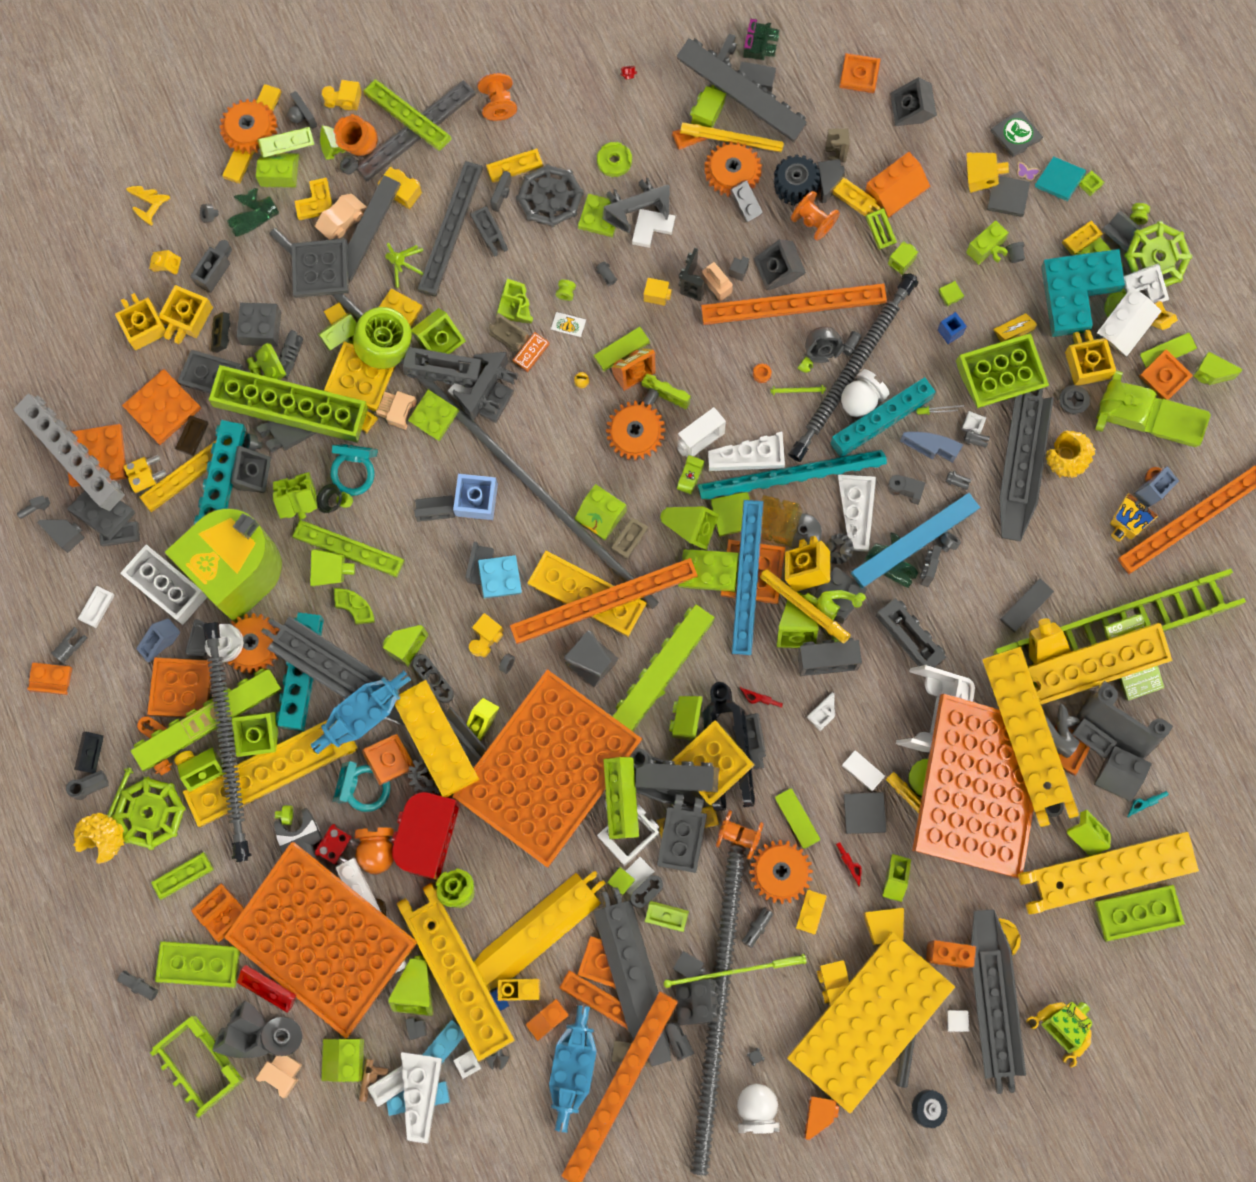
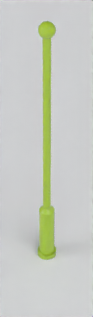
(775, 964)

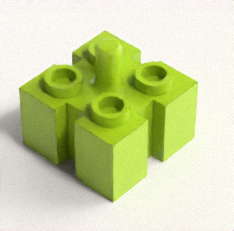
(295, 496)

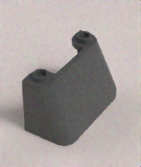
(1121, 727)

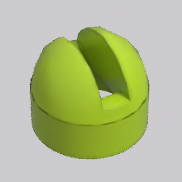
(805, 365)
(347, 500)

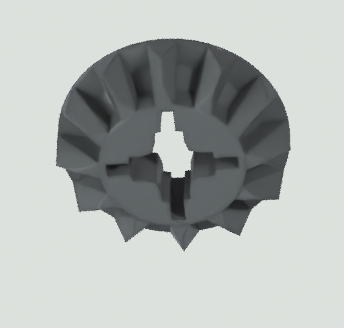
(1080, 394)
(845, 551)

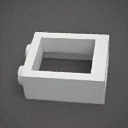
(701, 433)
(618, 853)

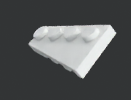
(756, 454)
(858, 503)
(420, 1090)

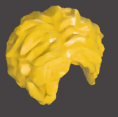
(1071, 454)
(99, 832)

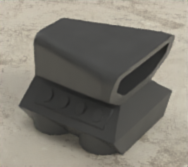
(590, 659)

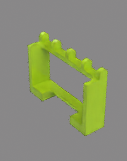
(227, 1067)

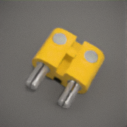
(141, 475)

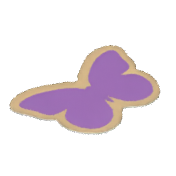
(1029, 174)

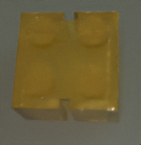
(779, 523)

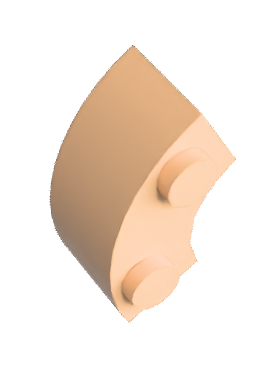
(340, 217)

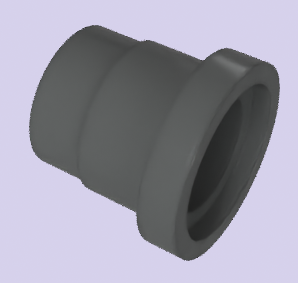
(1016, 252)

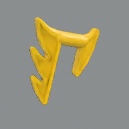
(149, 197)

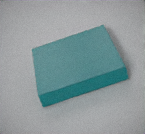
(1060, 178)

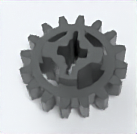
(419, 776)

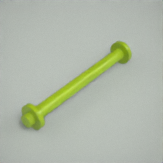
(793, 390)
(117, 796)

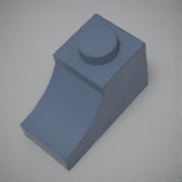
(1157, 487)
(157, 639)

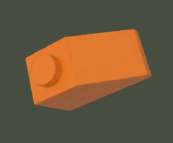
(547, 1019)
(820, 1115)

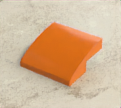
(218, 912)

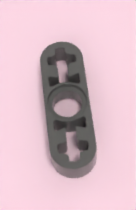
(429, 664)

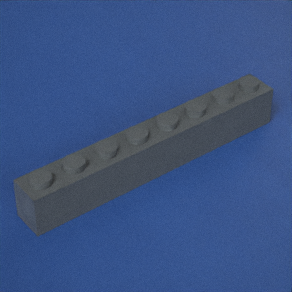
(741, 89)

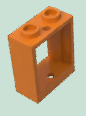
(950, 954)

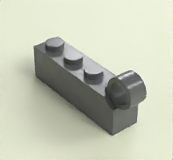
(675, 777)

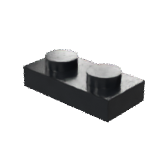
(89, 752)

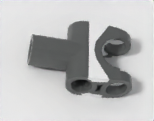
(304, 837)

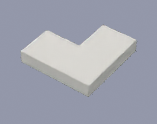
(651, 222)
(1150, 280)

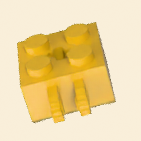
(184, 313)
(140, 322)
(1089, 360)
(807, 565)

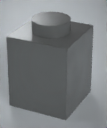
(689, 966)

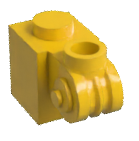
(347, 96)
(489, 633)

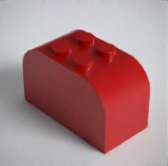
(424, 834)

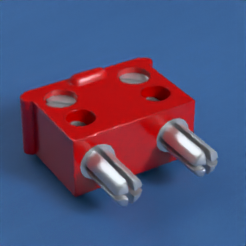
(332, 844)

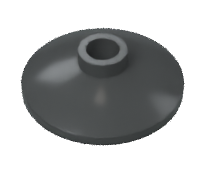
(813, 529)
(284, 1028)

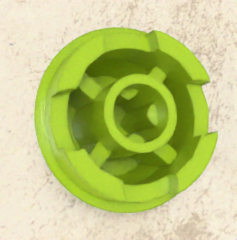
(455, 888)

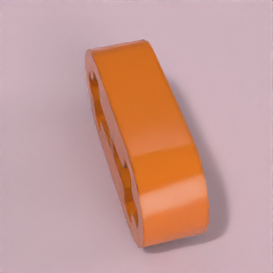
(156, 725)

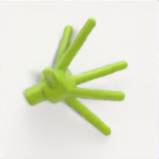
(398, 259)

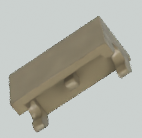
(838, 141)
(508, 333)

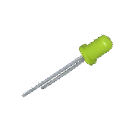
(925, 410)

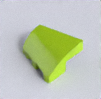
(514, 303)

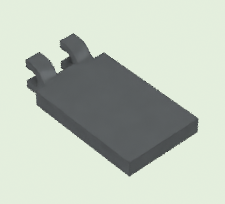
(201, 371)
(284, 435)
(682, 835)

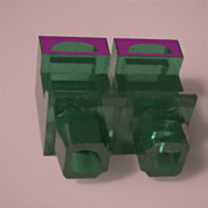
(757, 40)

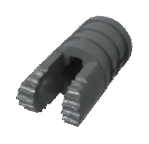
(65, 649)
(679, 1041)

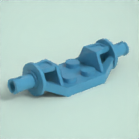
(360, 712)
(572, 1068)

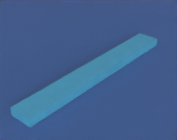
(915, 540)
(747, 577)

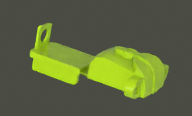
(1141, 410)

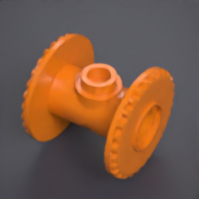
(497, 88)
(814, 216)
(739, 835)

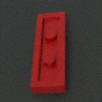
(266, 988)

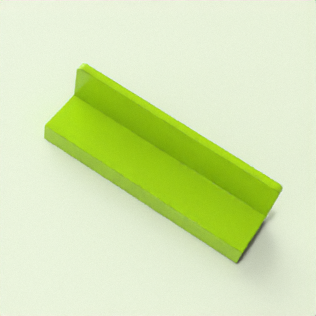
(621, 798)

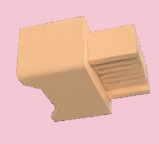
(717, 281)
(396, 408)
(280, 1074)

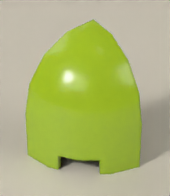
(328, 142)

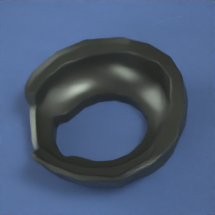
(324, 496)

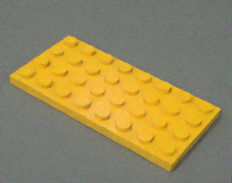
(870, 1022)

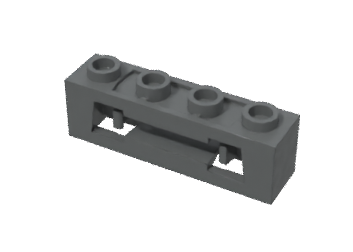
(441, 367)
(889, 619)

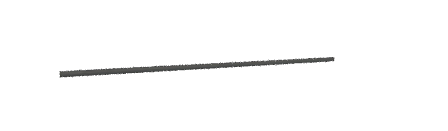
(500, 453)

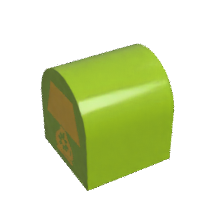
(227, 565)

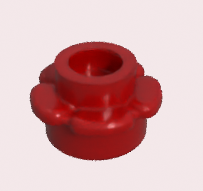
(628, 72)

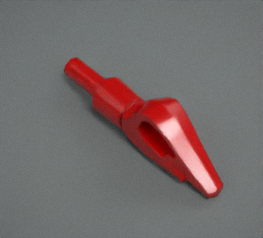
(758, 697)
(851, 865)

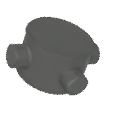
(755, 1056)

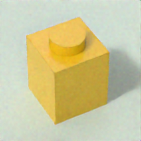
(657, 291)

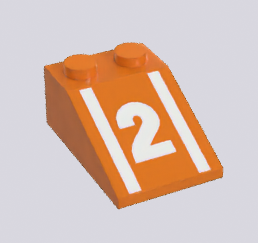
(634, 368)

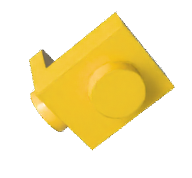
(165, 261)
(1164, 319)

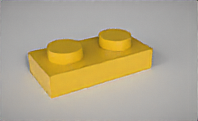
(811, 912)

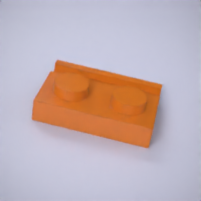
(49, 678)

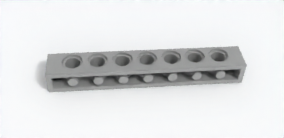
(77, 460)

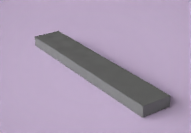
(370, 223)

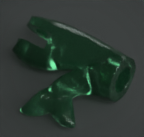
(248, 221)
(901, 572)

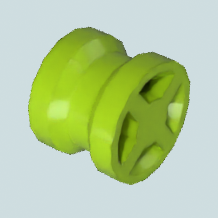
(1139, 213)
(565, 290)

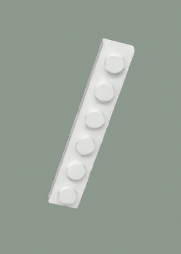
(352, 876)

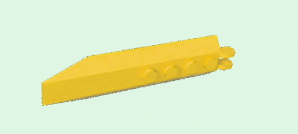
(538, 930)

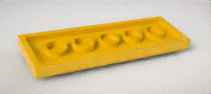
(570, 583)
(435, 739)

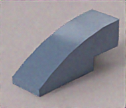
(932, 444)

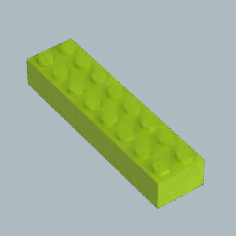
(288, 403)

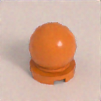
(355, 135)
(374, 850)

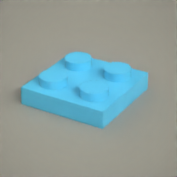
(499, 577)

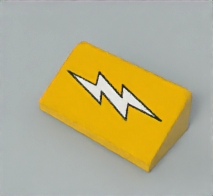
(1015, 328)

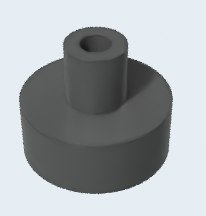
(208, 213)
(251, 442)
(950, 542)

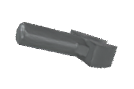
(36, 503)
(504, 1059)

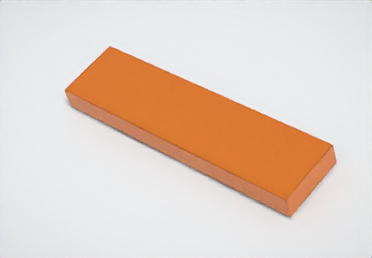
(593, 997)

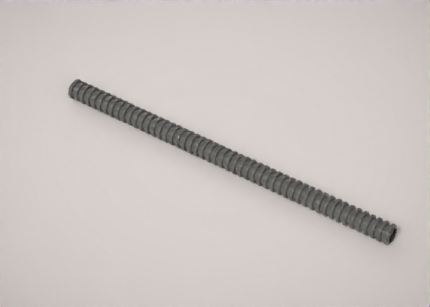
(715, 1030)

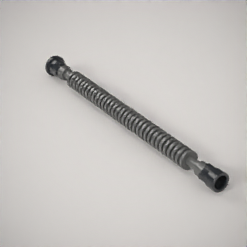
(853, 367)
(240, 845)

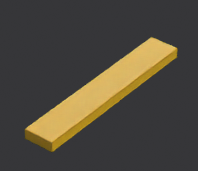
(239, 162)
(179, 478)

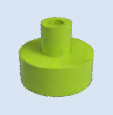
(285, 815)

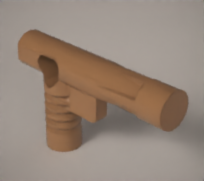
(370, 1078)

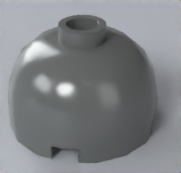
(823, 344)

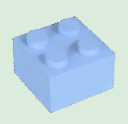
(475, 496)

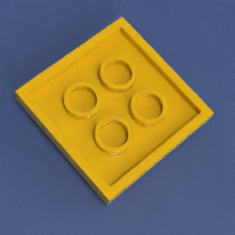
(356, 379)
(718, 748)

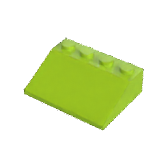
(1002, 371)

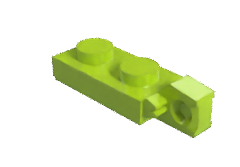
(667, 392)

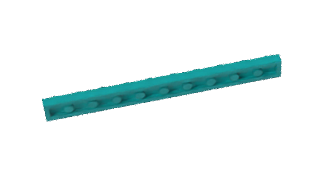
(791, 474)

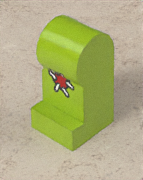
(690, 474)

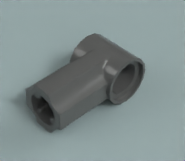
(88, 785)

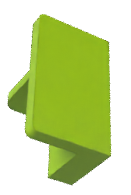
(1090, 834)

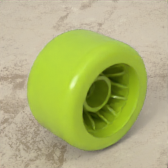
(386, 326)

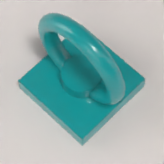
(353, 454)
(347, 784)

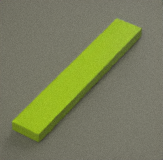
(407, 115)
(350, 548)

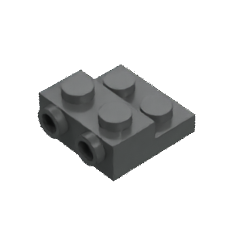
(697, 1002)

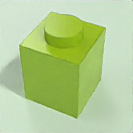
(903, 257)

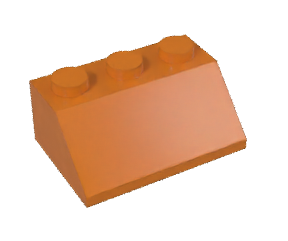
(898, 184)

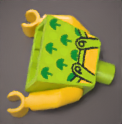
(1068, 1026)

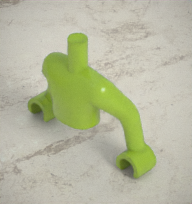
(829, 607)

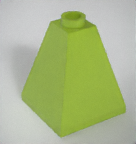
(691, 523)
(795, 628)
(413, 989)

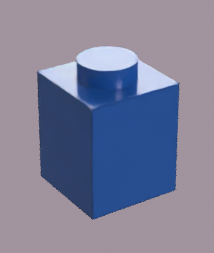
(952, 328)

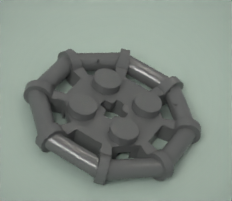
(546, 186)

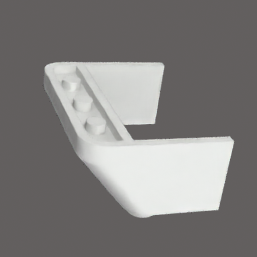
(938, 683)

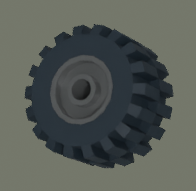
(796, 178)

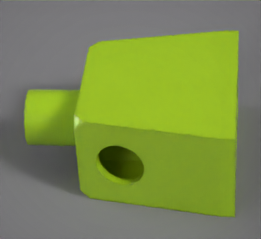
(329, 568)

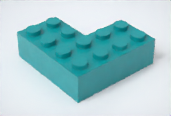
(1071, 281)

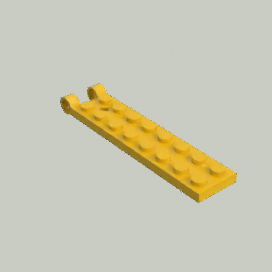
(1100, 663)
(1029, 733)
(265, 774)
(1111, 871)
(457, 975)

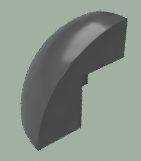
(242, 1034)

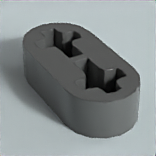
(643, 888)

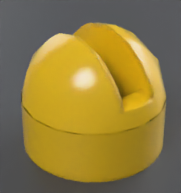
(581, 383)

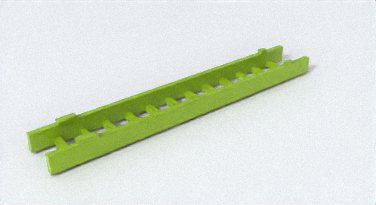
(1221, 607)

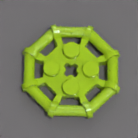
(1162, 245)
(159, 808)

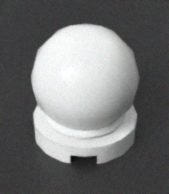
(863, 395)
(757, 1108)

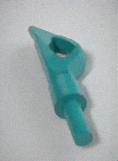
(1146, 803)

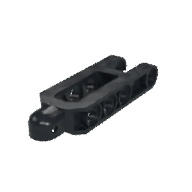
(722, 703)

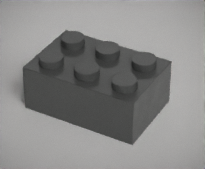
(829, 657)

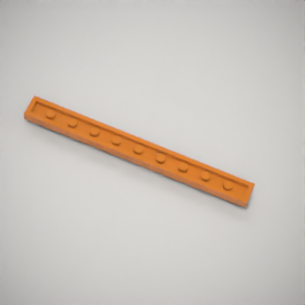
(793, 304)
(1189, 521)
(603, 601)
(620, 1088)

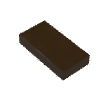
(191, 435)

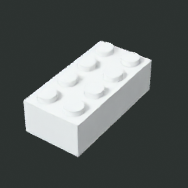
(164, 584)

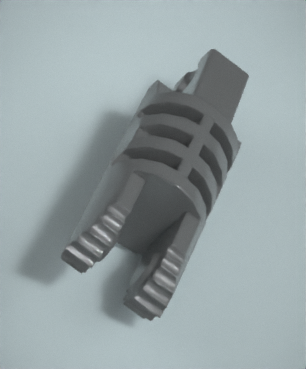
(290, 351)

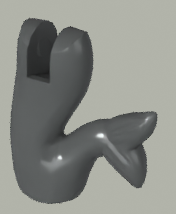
(1063, 739)

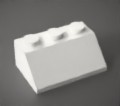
(1129, 321)

